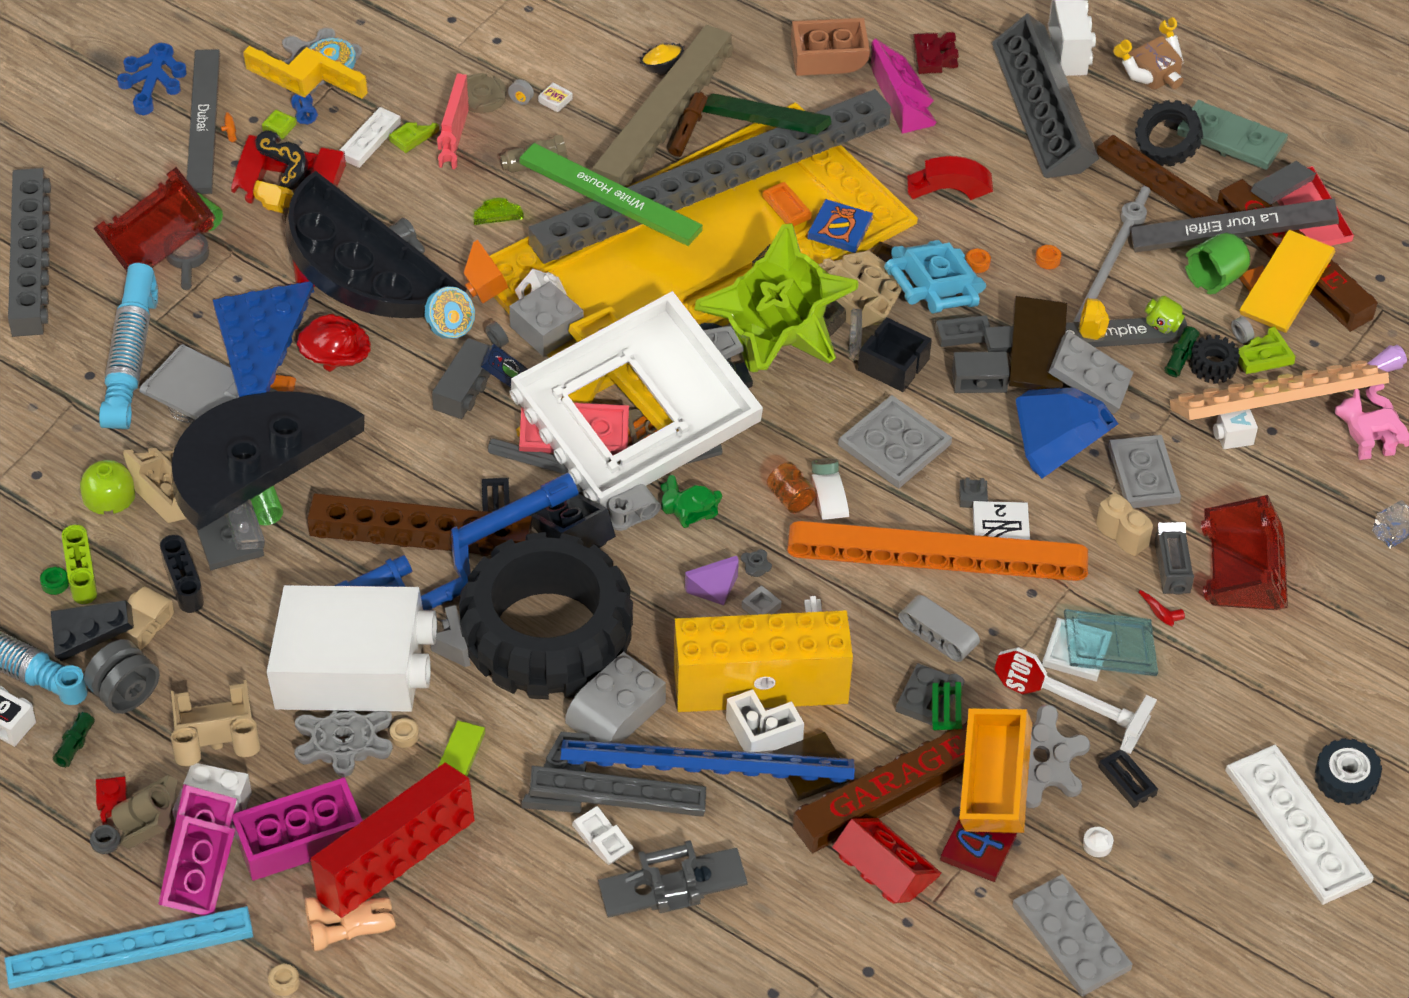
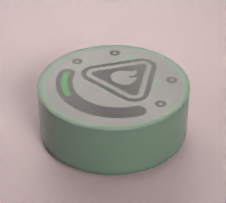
(825, 466)

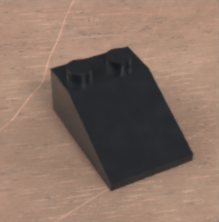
(576, 518)

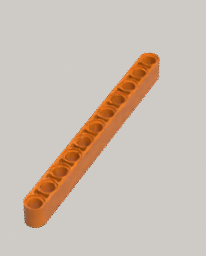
(938, 550)

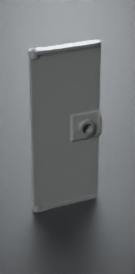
(191, 383)

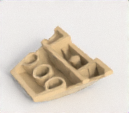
(876, 288)
(153, 481)

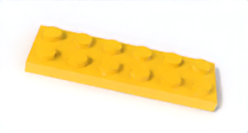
(624, 375)

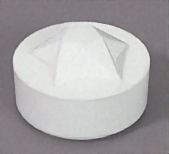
(1098, 842)

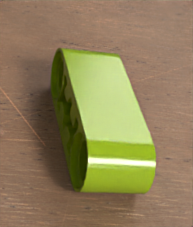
(81, 579)

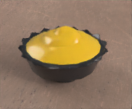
(662, 58)

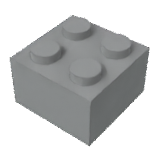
(545, 318)

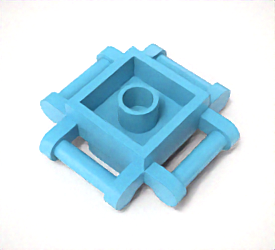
(938, 275)

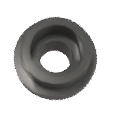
(102, 833)

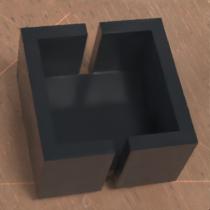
(894, 354)

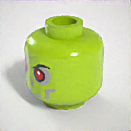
(1164, 314)

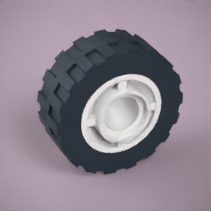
(1346, 786)

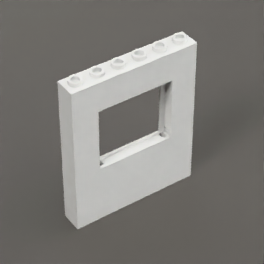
(677, 368)

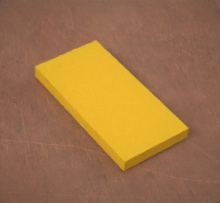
(1287, 281)

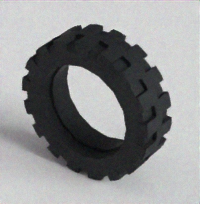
(1165, 111)

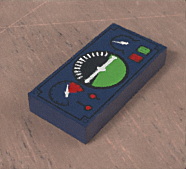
(502, 365)

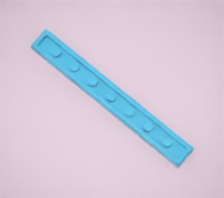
(128, 947)

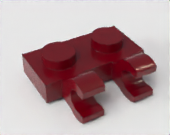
(928, 52)

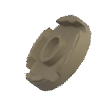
(485, 93)

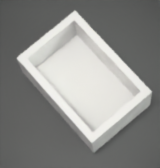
(1072, 35)

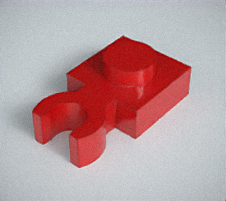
(108, 794)

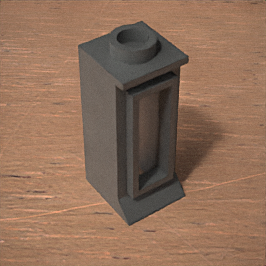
(1173, 558)

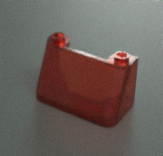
(157, 223)
(1246, 555)

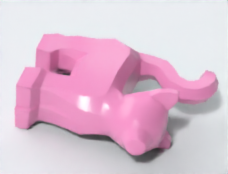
(1373, 425)

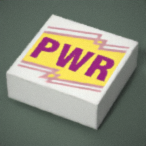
(555, 97)

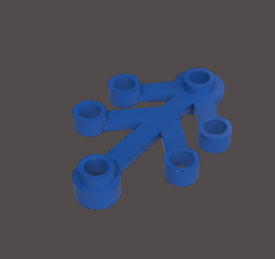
(159, 55)

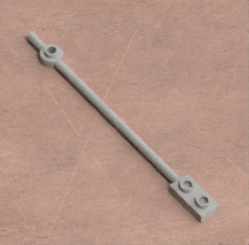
(1132, 215)

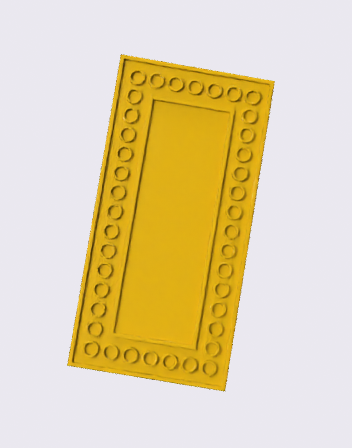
(736, 228)

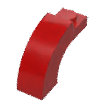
(951, 173)

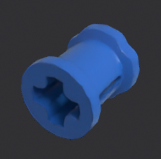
(301, 109)

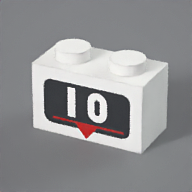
(15, 717)

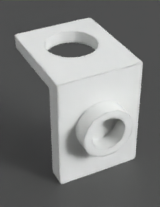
(538, 279)

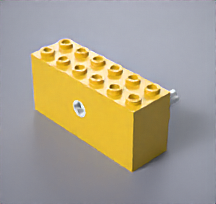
(778, 656)

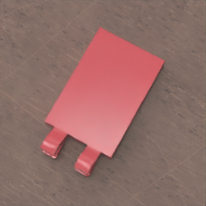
(453, 122)

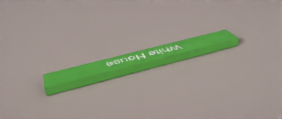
(611, 194)

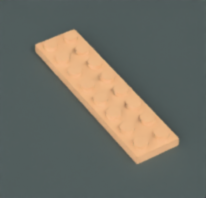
(1278, 391)

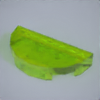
(497, 211)

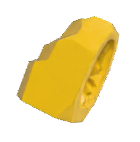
(272, 196)
(1093, 319)

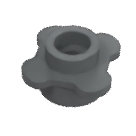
(756, 563)

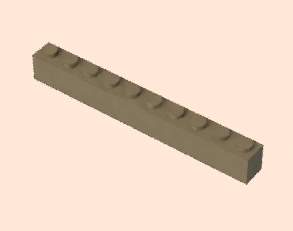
(665, 106)

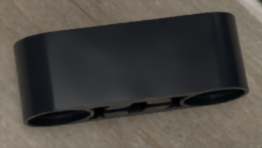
(177, 558)

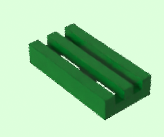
(947, 691)

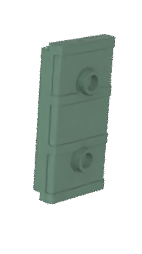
(1236, 135)

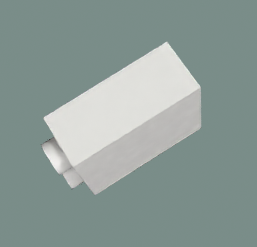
(350, 648)

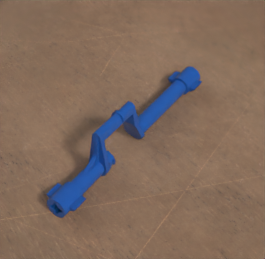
(392, 571)

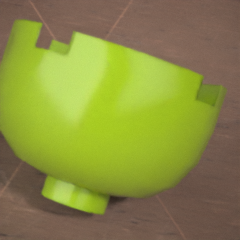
(107, 487)

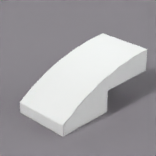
(830, 496)
(601, 836)

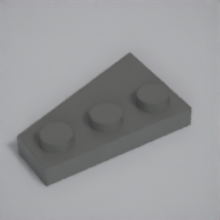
(554, 760)

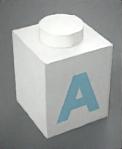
(1235, 429)

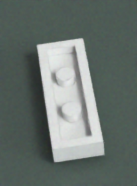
(370, 136)

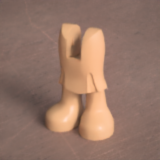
(368, 918)

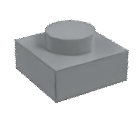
(761, 602)

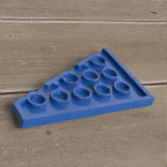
(258, 331)

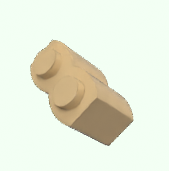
(1127, 526)
(150, 615)

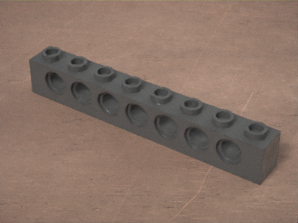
(29, 252)

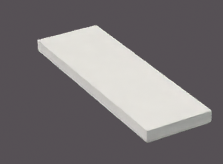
(1299, 824)

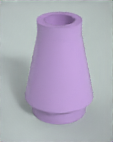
(1390, 359)

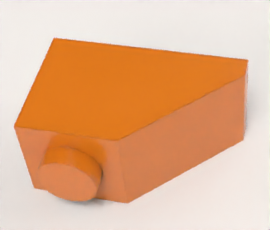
(483, 274)

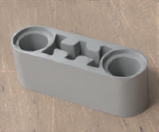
(939, 628)

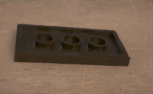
(1035, 340)

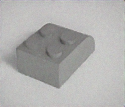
(616, 701)

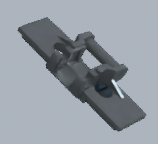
(674, 890)

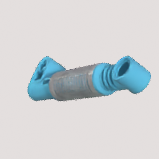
(128, 350)
(36, 668)

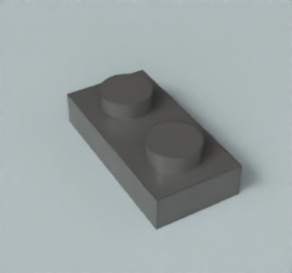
(961, 330)

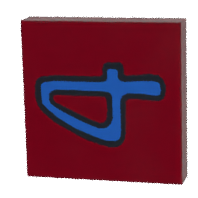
(978, 851)

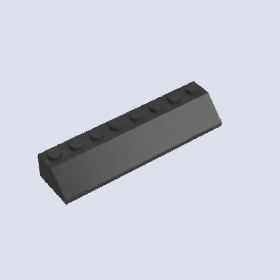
(1044, 99)

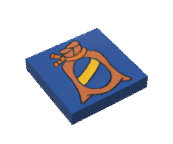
(840, 226)

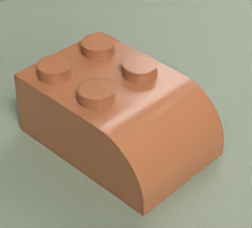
(829, 46)

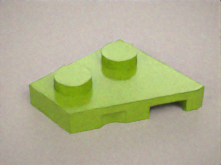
(1265, 353)

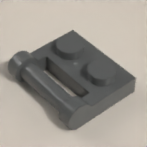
(918, 693)

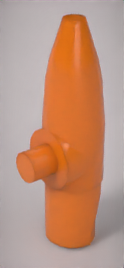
(229, 128)

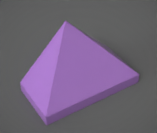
(713, 580)

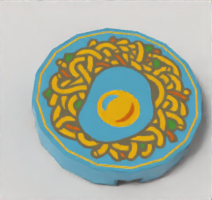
(336, 50)
(449, 312)

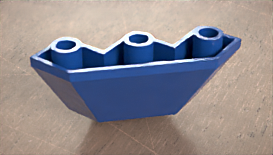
(1059, 425)

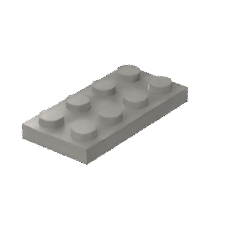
(1072, 935)

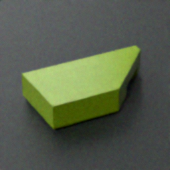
(412, 135)

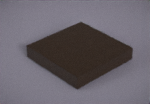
(813, 746)

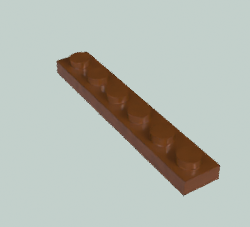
(1158, 179)

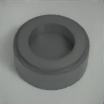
(496, 334)

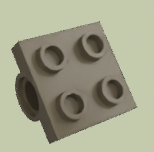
(145, 812)

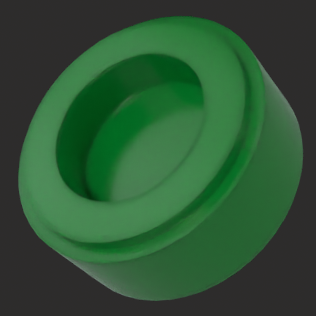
(54, 580)

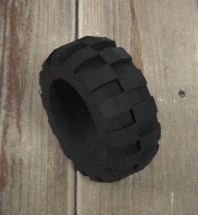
(537, 568)

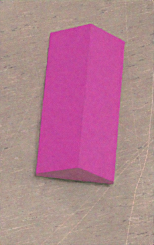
(901, 88)
(198, 851)

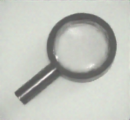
(189, 256)

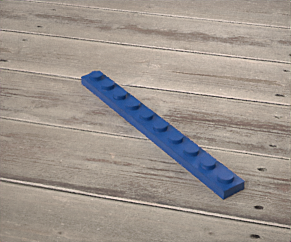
(717, 760)

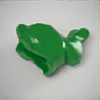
(691, 504)

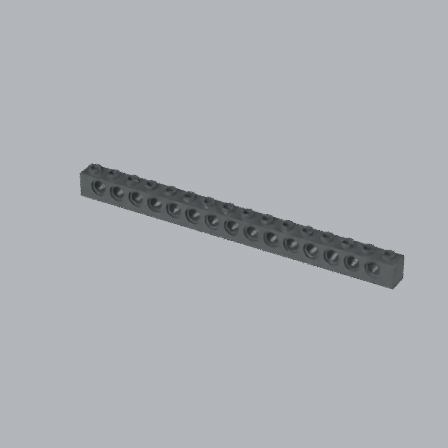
(711, 175)

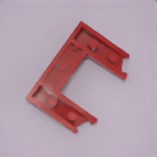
(253, 167)

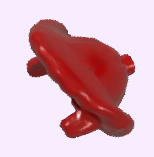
(334, 342)

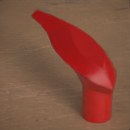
(1161, 611)

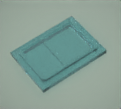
(1110, 642)

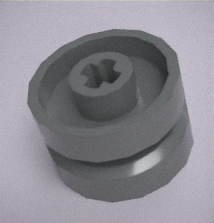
(121, 676)

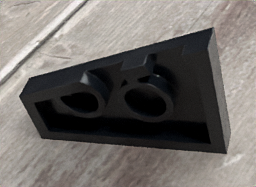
(88, 626)

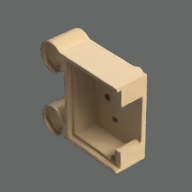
(213, 726)

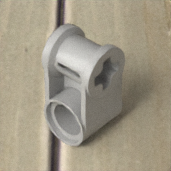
(634, 505)

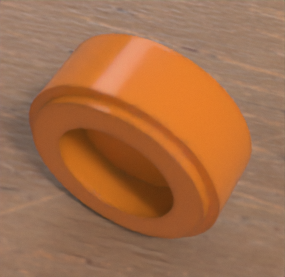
(1048, 257)
(978, 260)

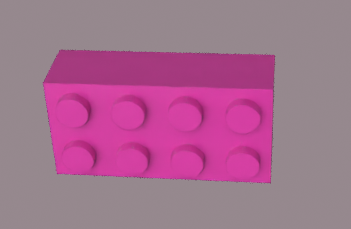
(294, 827)

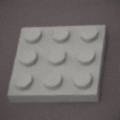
(895, 441)

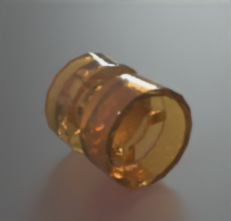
(792, 487)

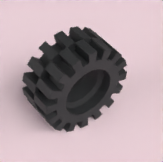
(1211, 369)

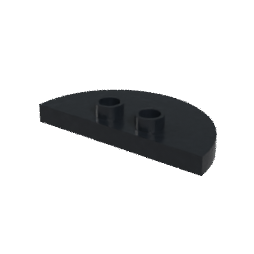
(357, 255)
(253, 446)

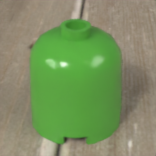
(1217, 262)

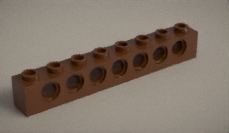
(402, 523)

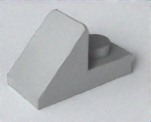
(450, 641)

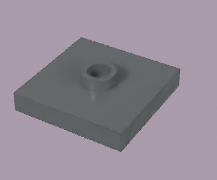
(220, 547)

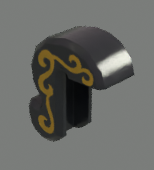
(287, 153)

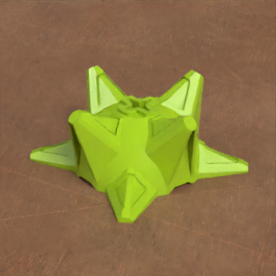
(780, 303)

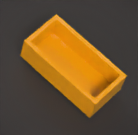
(996, 770)

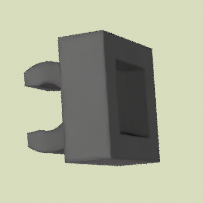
(972, 491)

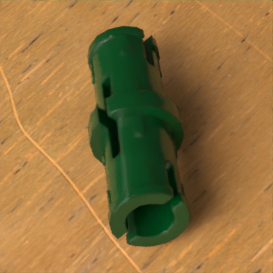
(1181, 351)
(73, 739)

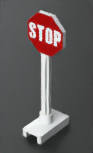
(1025, 674)

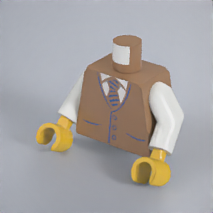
(1156, 61)

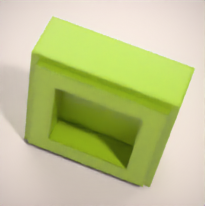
(279, 123)

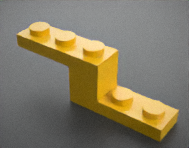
(305, 72)

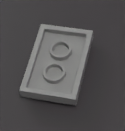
(1091, 371)
(1144, 471)

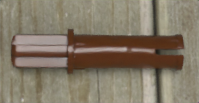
(692, 115)

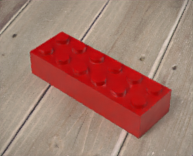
(392, 840)

